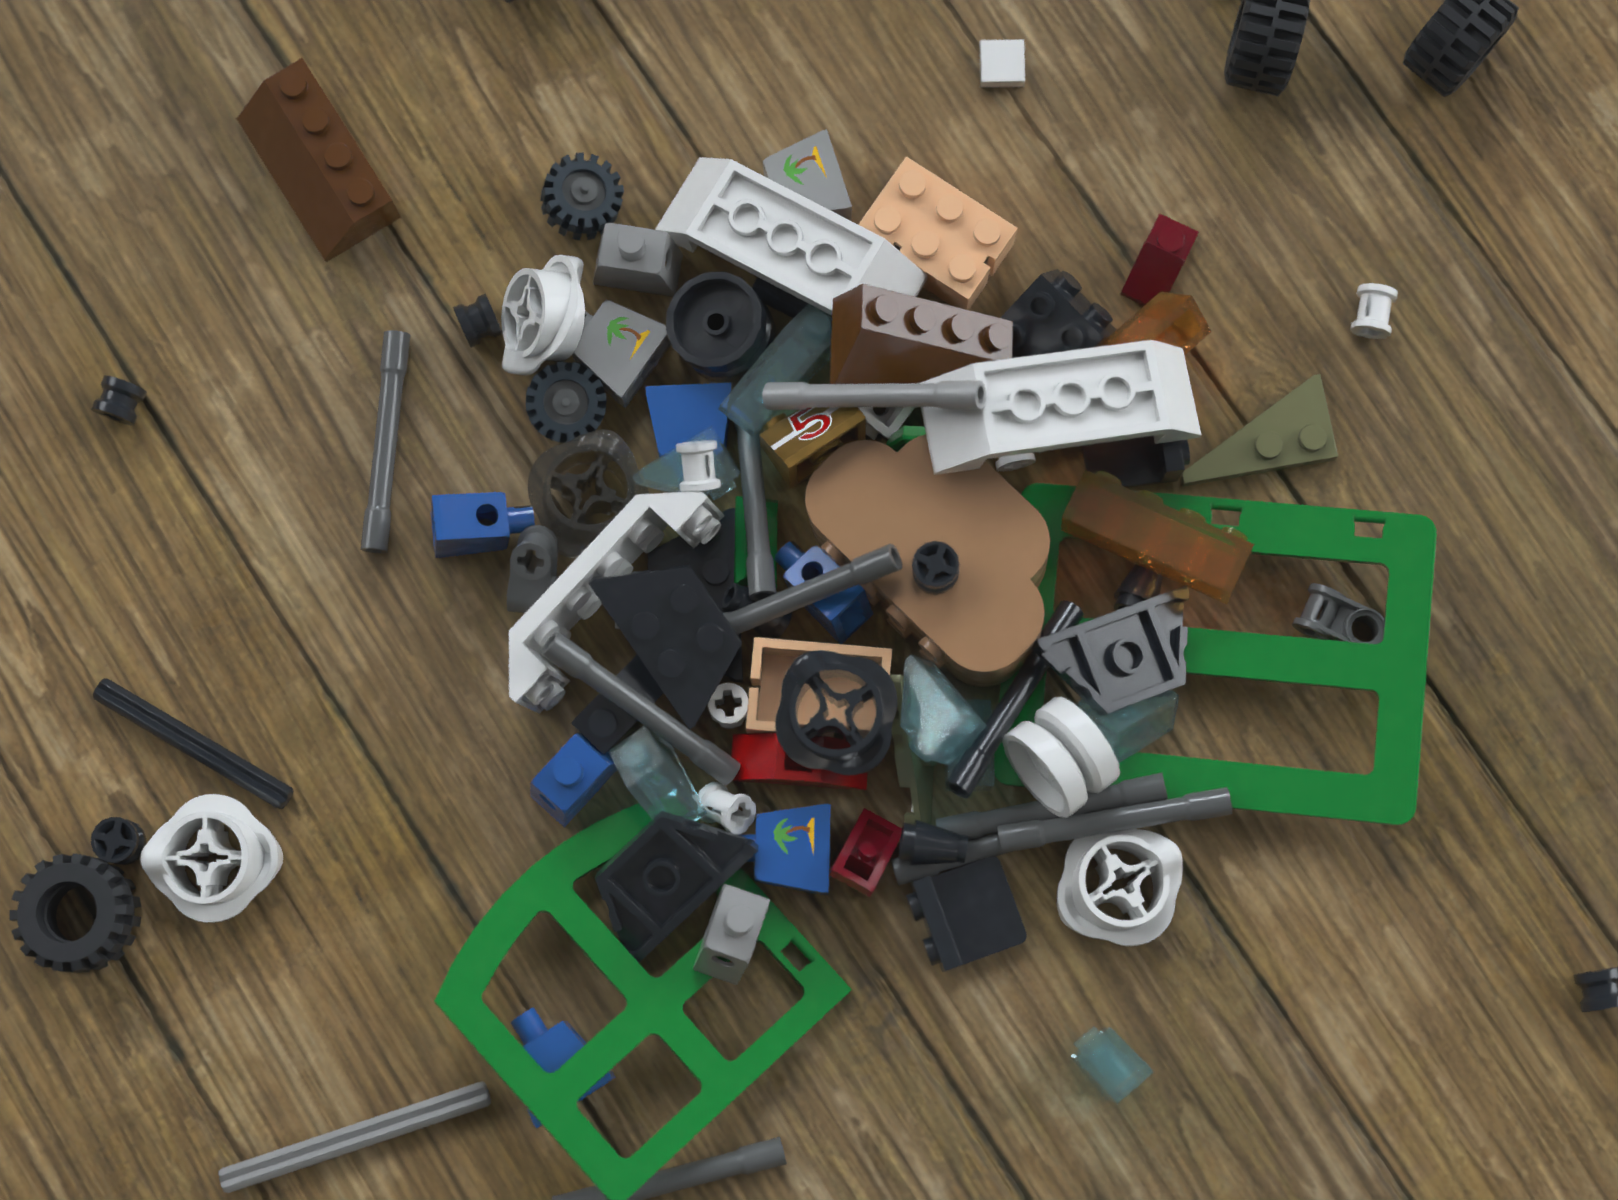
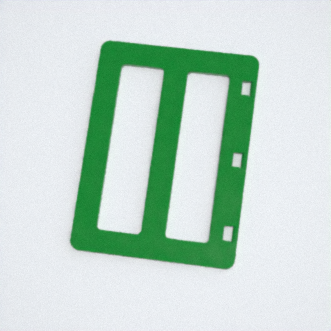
(1389, 669)

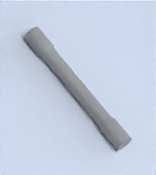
(942, 395)

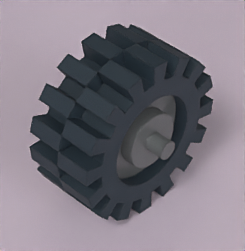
(581, 196)
(565, 401)

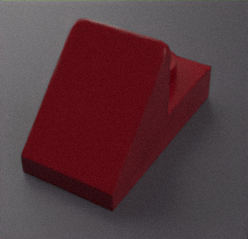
(1159, 260)
(866, 852)

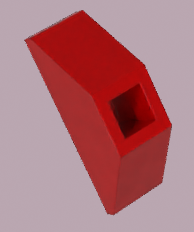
(766, 762)

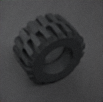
(1458, 41)
(1265, 44)
(39, 906)

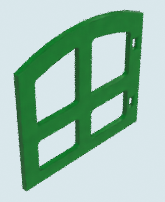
(651, 1008)

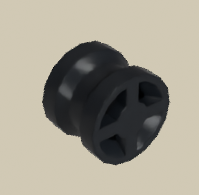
(478, 320)
(118, 400)
(938, 558)
(109, 837)
(1598, 989)

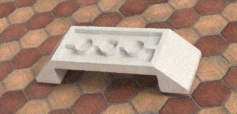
(782, 236)
(1065, 403)
(635, 530)

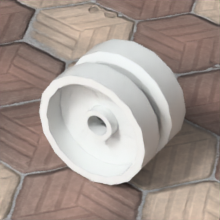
(1061, 757)

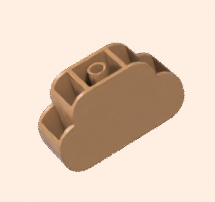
(881, 496)

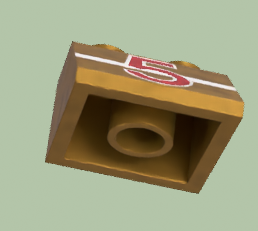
(808, 438)

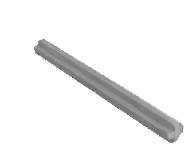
(354, 1137)

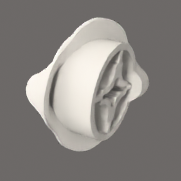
(543, 315)
(166, 856)
(1159, 859)

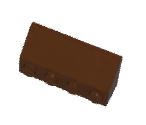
(316, 161)
(908, 339)

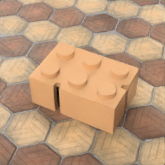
(941, 232)
(769, 665)

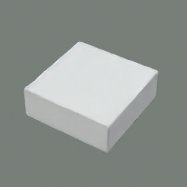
(1002, 63)

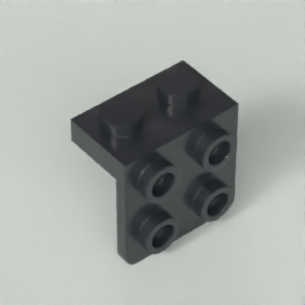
(1056, 317)
(1138, 460)
(966, 913)

